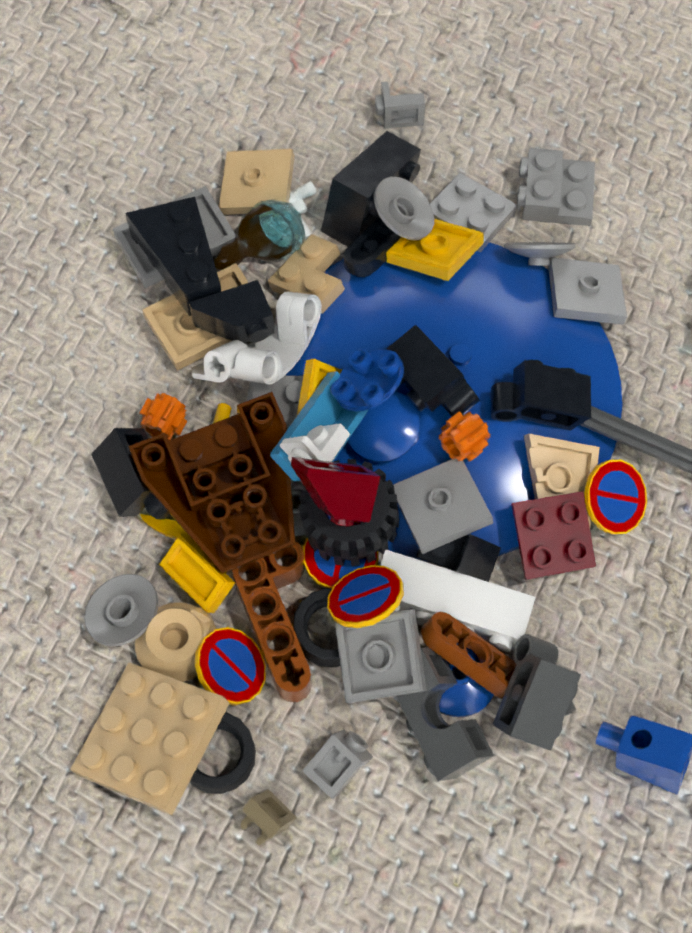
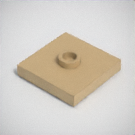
(255, 178)

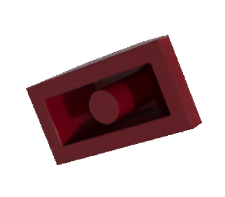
(339, 489)

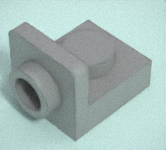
(400, 110)
(338, 762)

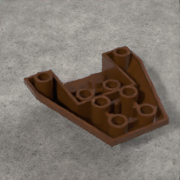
(225, 484)

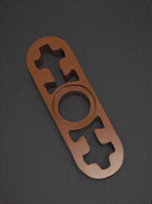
(500, 668)

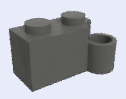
(536, 694)

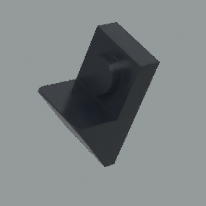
(465, 555)

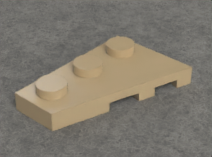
(559, 465)

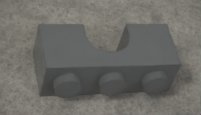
(447, 748)

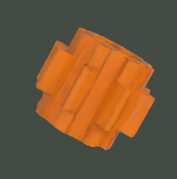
(163, 415)
(464, 436)

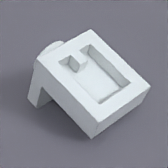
(319, 444)

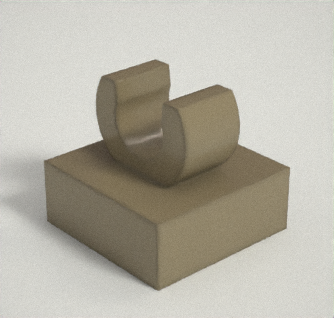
(268, 815)

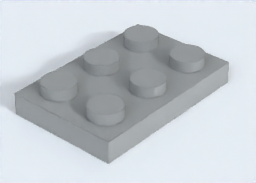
(215, 226)

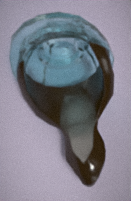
(265, 234)

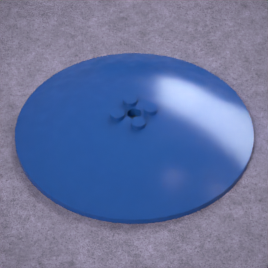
(486, 325)

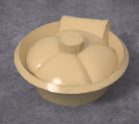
(173, 640)

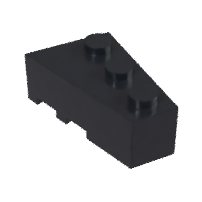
(351, 193)
(177, 248)

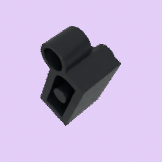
(431, 375)
(543, 396)
(122, 476)

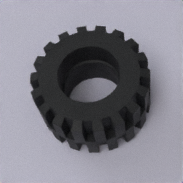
(352, 541)

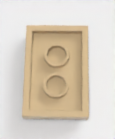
(176, 329)

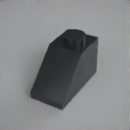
(235, 313)

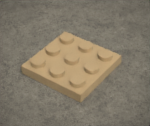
(150, 737)

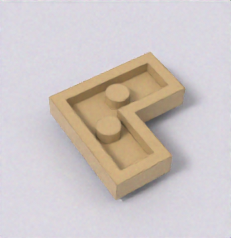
(305, 272)

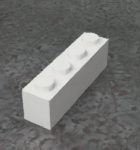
(483, 607)

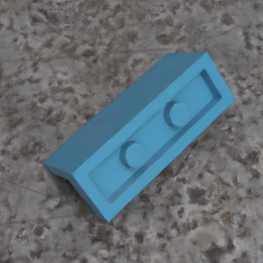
(319, 410)

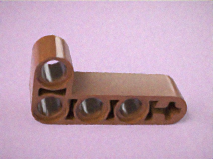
(276, 623)

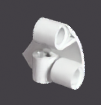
(276, 354)

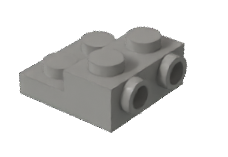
(556, 188)

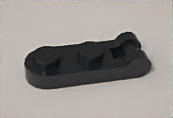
(369, 249)

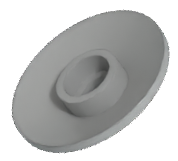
(404, 208)
(539, 252)
(113, 601)

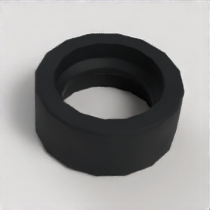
(312, 652)
(245, 765)

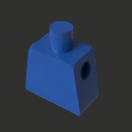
(664, 752)

